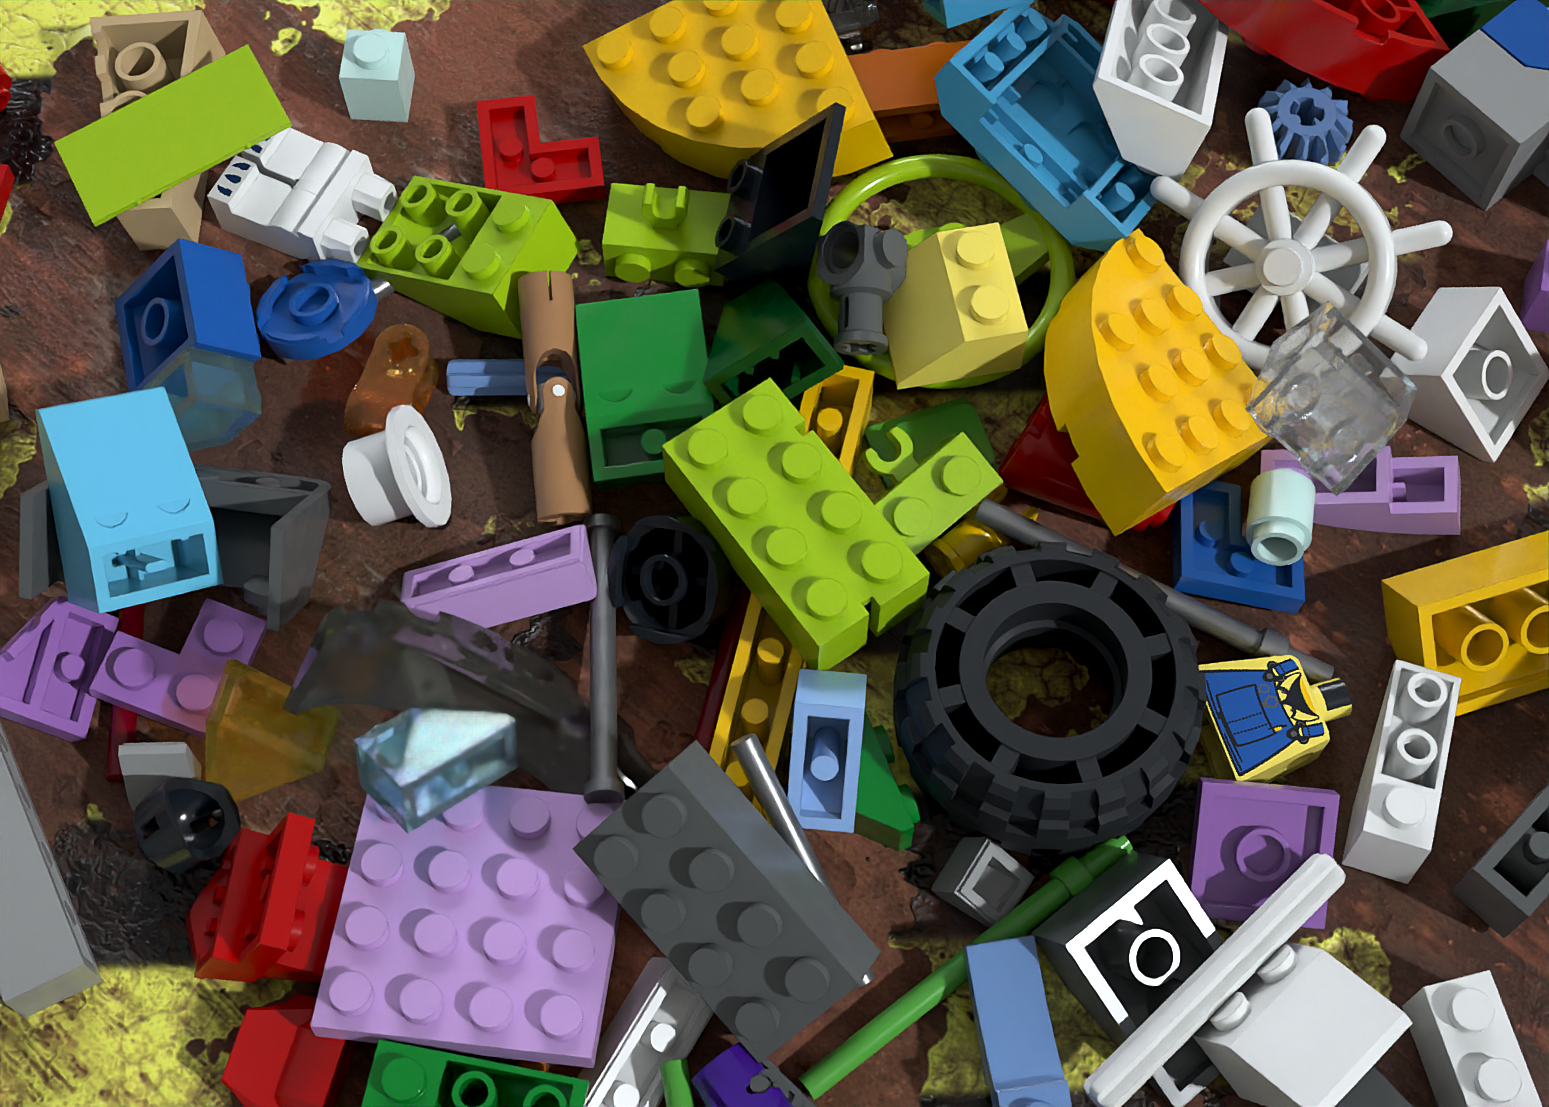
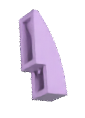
(1388, 495)

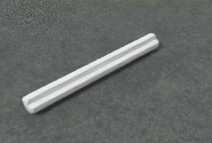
(1214, 982)

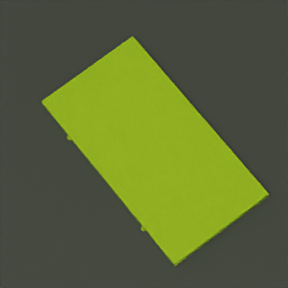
(172, 135)

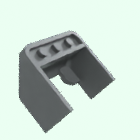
(264, 529)

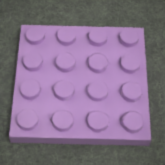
(474, 931)

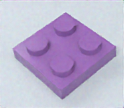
(1253, 841)

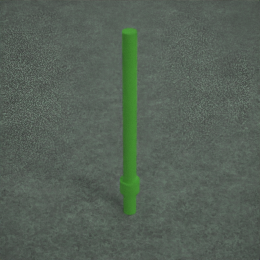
(1065, 883)

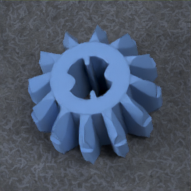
(1307, 123)

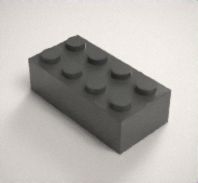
(728, 902)

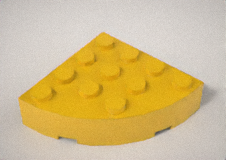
(732, 78)
(1145, 386)

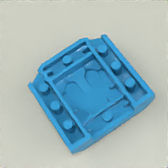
(1033, 116)

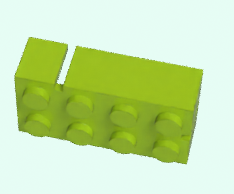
(795, 525)

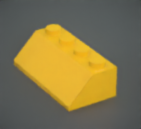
(1477, 620)

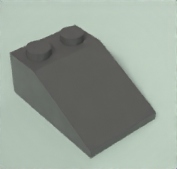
(1127, 950)

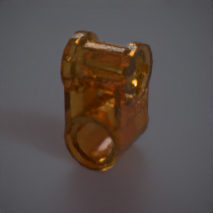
(395, 375)

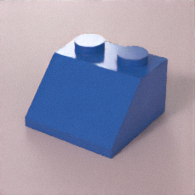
(184, 300)

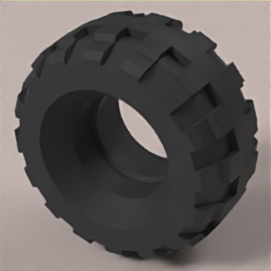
(1030, 785)

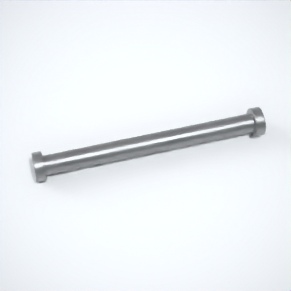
(603, 782)

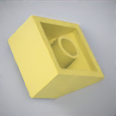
(955, 310)

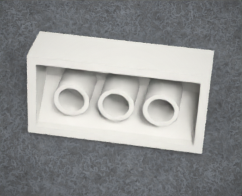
(1160, 81)

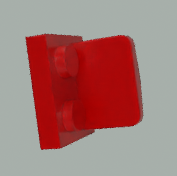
(267, 908)

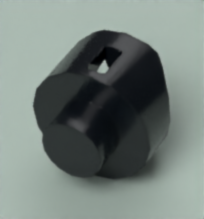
(175, 824)

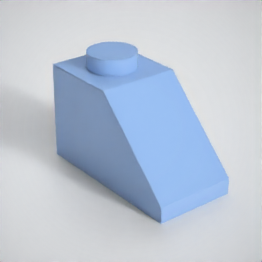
(826, 749)

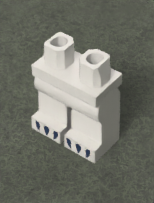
(302, 197)

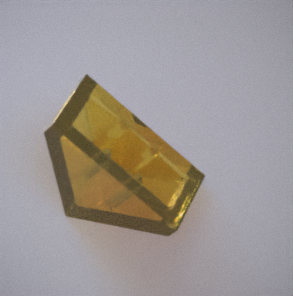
(257, 743)

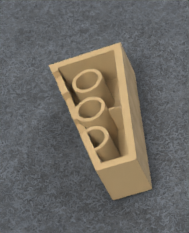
(134, 60)

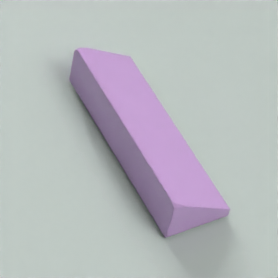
(506, 580)

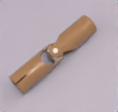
(559, 438)

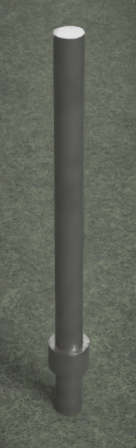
(1197, 614)

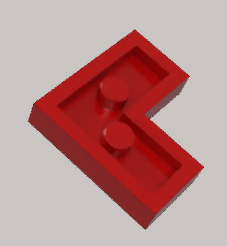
(522, 165)

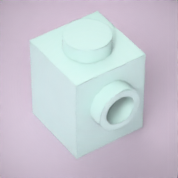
(377, 75)

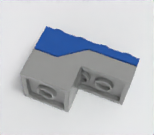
(1488, 106)

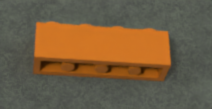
(904, 89)

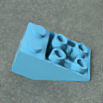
(126, 501)

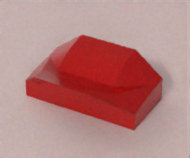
(283, 1062)

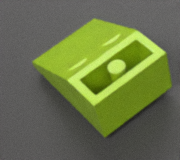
(478, 271)

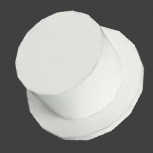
(398, 472)

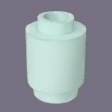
(1280, 516)

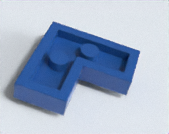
(1218, 561)

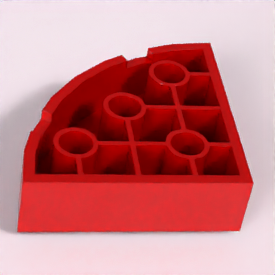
(1353, 44)

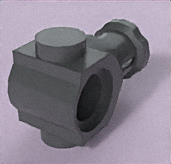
(862, 274)

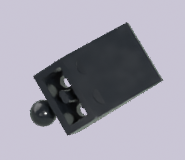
(779, 204)

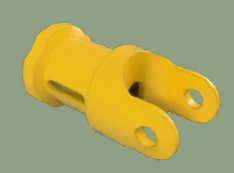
(969, 539)

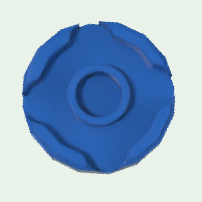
(316, 310)

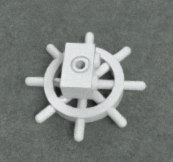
(1292, 257)

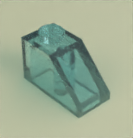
(210, 396)
(433, 760)

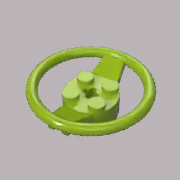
(1027, 239)

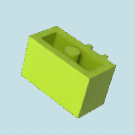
(663, 234)
(933, 491)

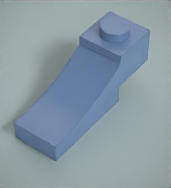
(1014, 1025)

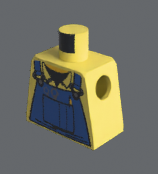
(1266, 717)

